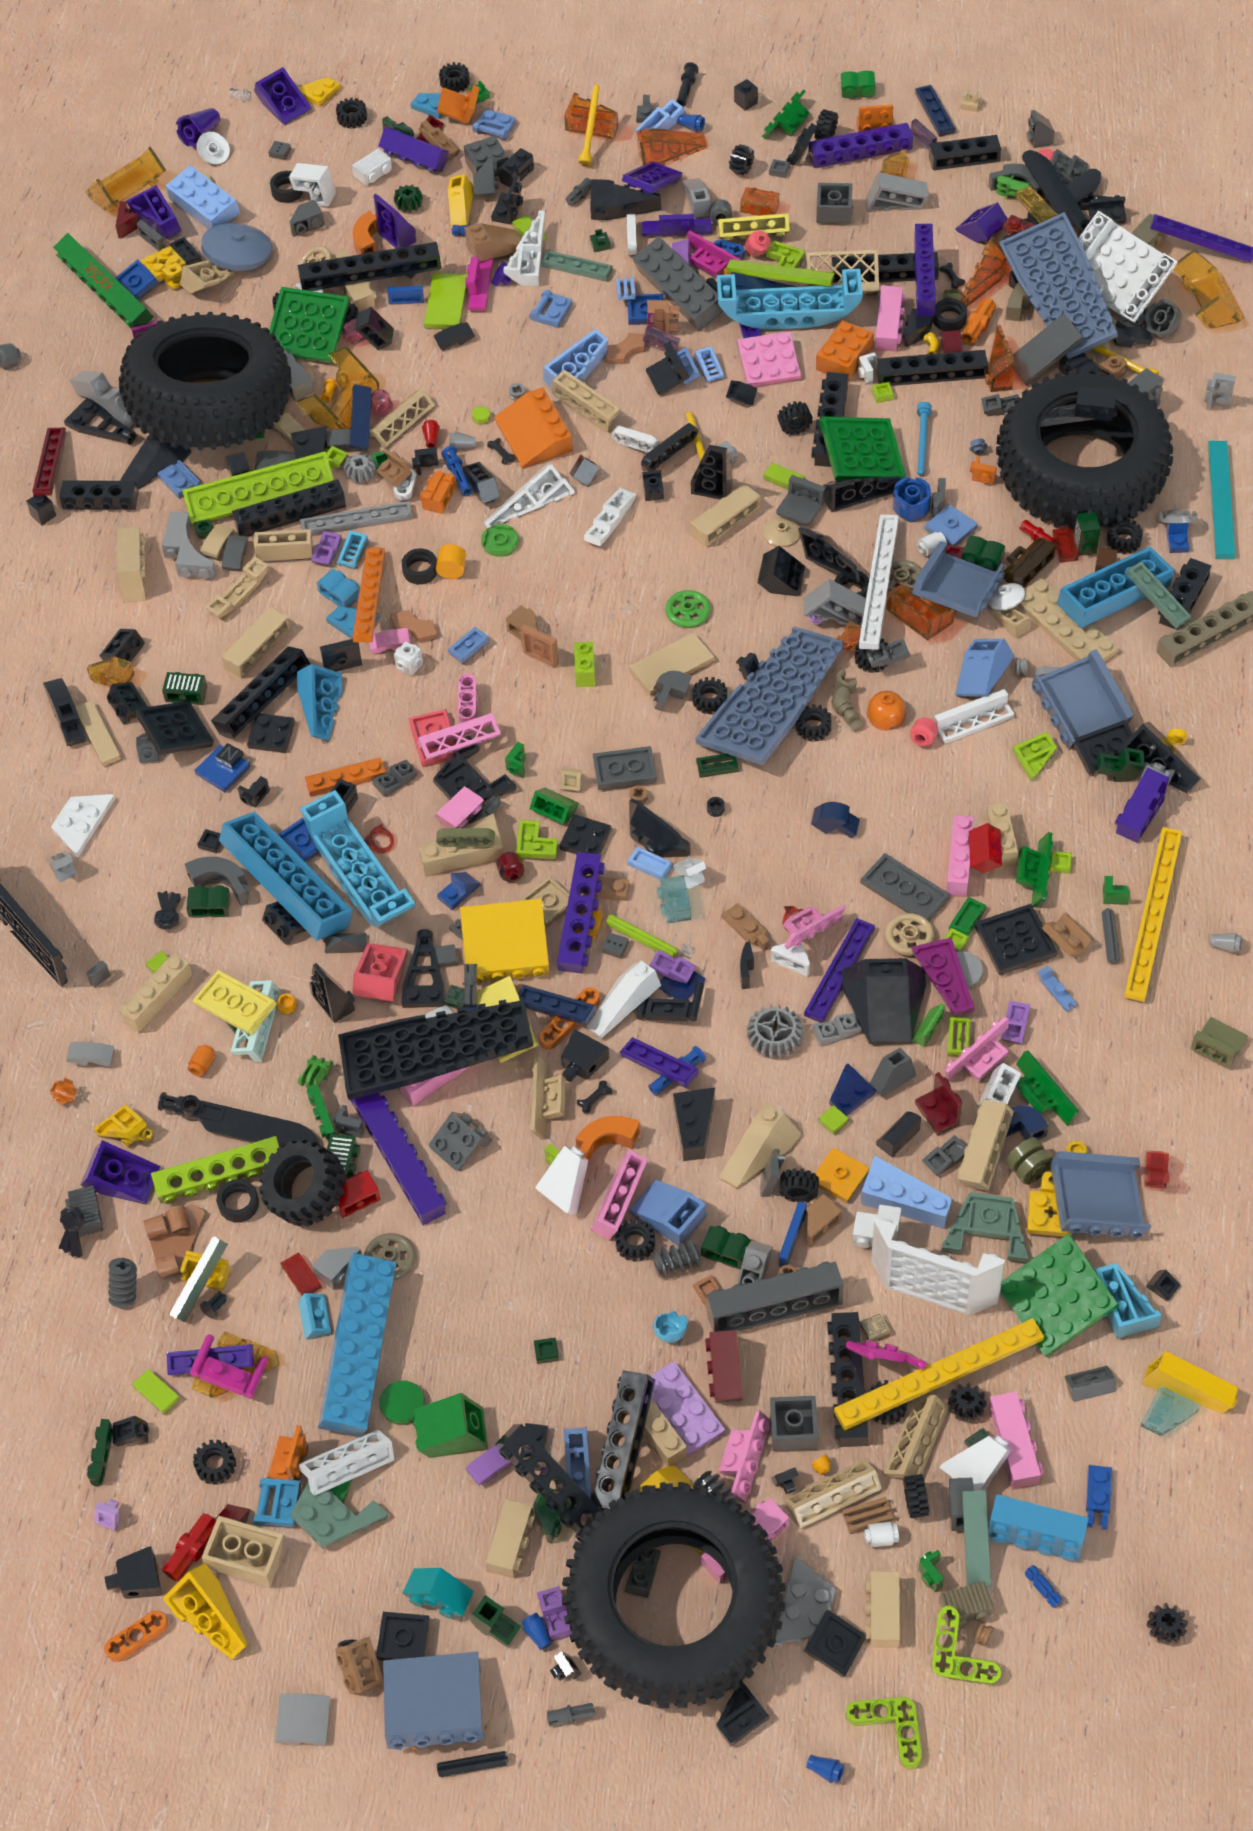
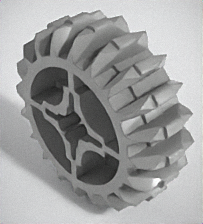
(785, 1038)

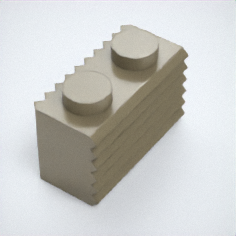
(970, 1601)

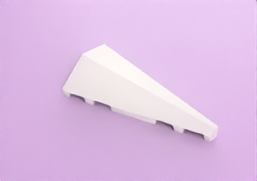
(526, 262)
(540, 490)

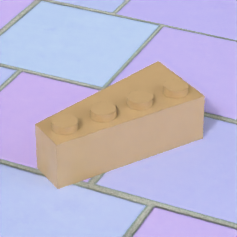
(131, 564)
(444, 859)

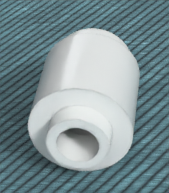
(928, 543)
(881, 1534)

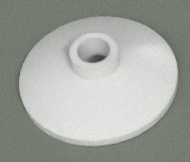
(217, 143)
(1007, 596)

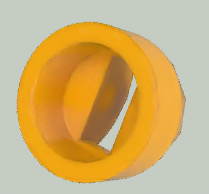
(822, 1465)

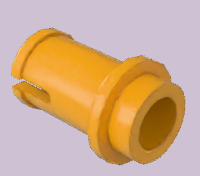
(330, 386)

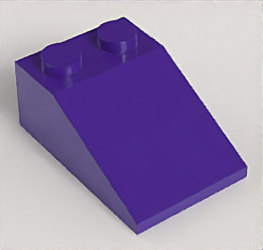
(281, 96)
(393, 225)
(119, 1173)

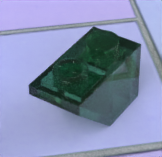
(548, 1519)

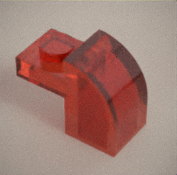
(1156, 1169)

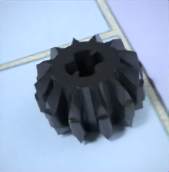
(741, 159)
(963, 1394)
(1160, 1628)

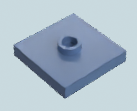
(952, 525)

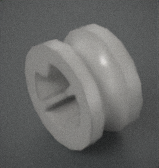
(514, 388)
(1021, 666)

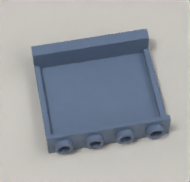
(957, 582)
(1081, 698)
(1098, 1194)
(432, 1700)

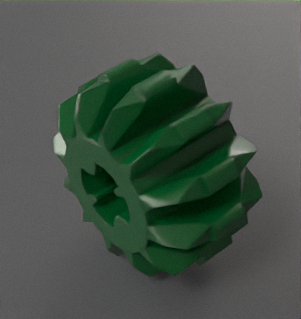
(408, 198)

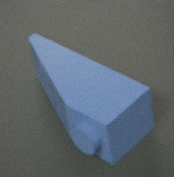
(578, 1457)

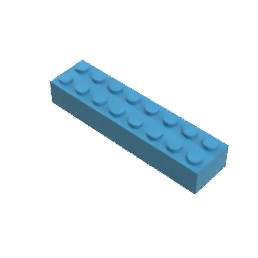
(285, 875)
(357, 1345)

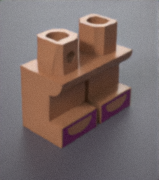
(659, 313)

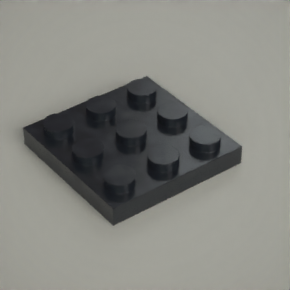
(174, 727)
(1015, 939)

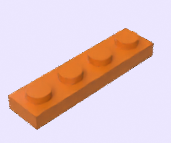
(354, 774)

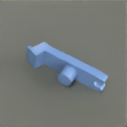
(1056, 989)

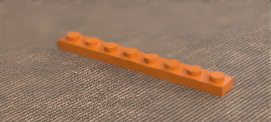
(369, 595)

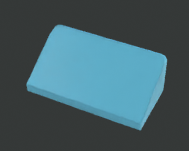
(314, 1315)

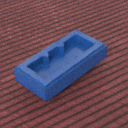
(405, 294)

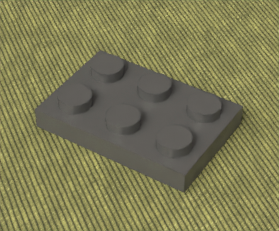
(624, 767)

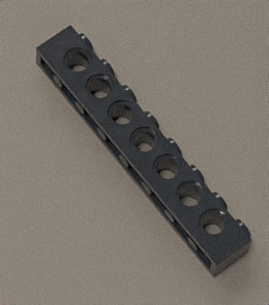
(369, 266)

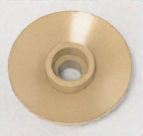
(781, 532)

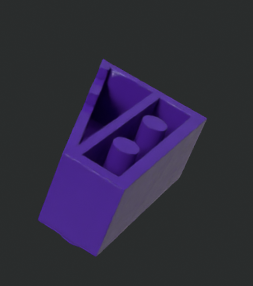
(155, 211)
(1142, 805)

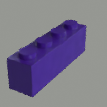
(414, 149)

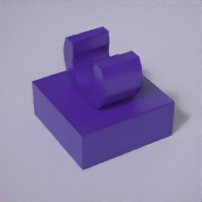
(499, 276)

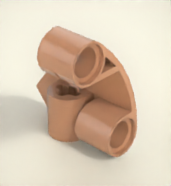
(173, 1235)

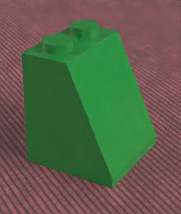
(450, 1427)

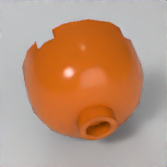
(886, 710)

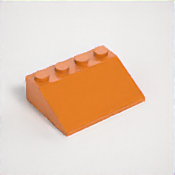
(534, 429)

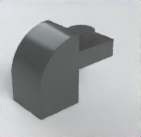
(670, 683)

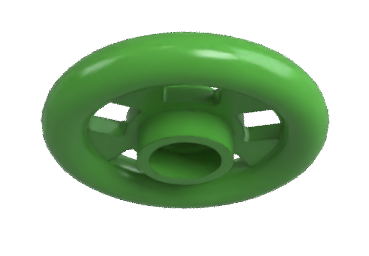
(686, 621)

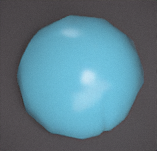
(670, 1327)

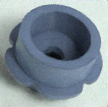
(978, 446)

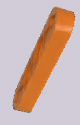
(559, 1033)

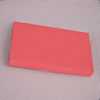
(427, 724)

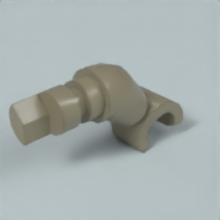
(842, 703)

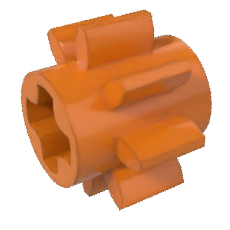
(63, 1091)

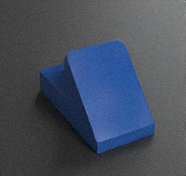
(1177, 537)
(458, 890)

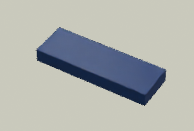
(792, 1234)

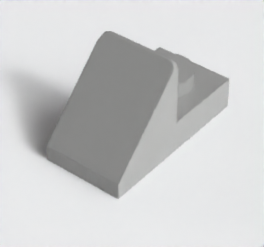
(62, 866)

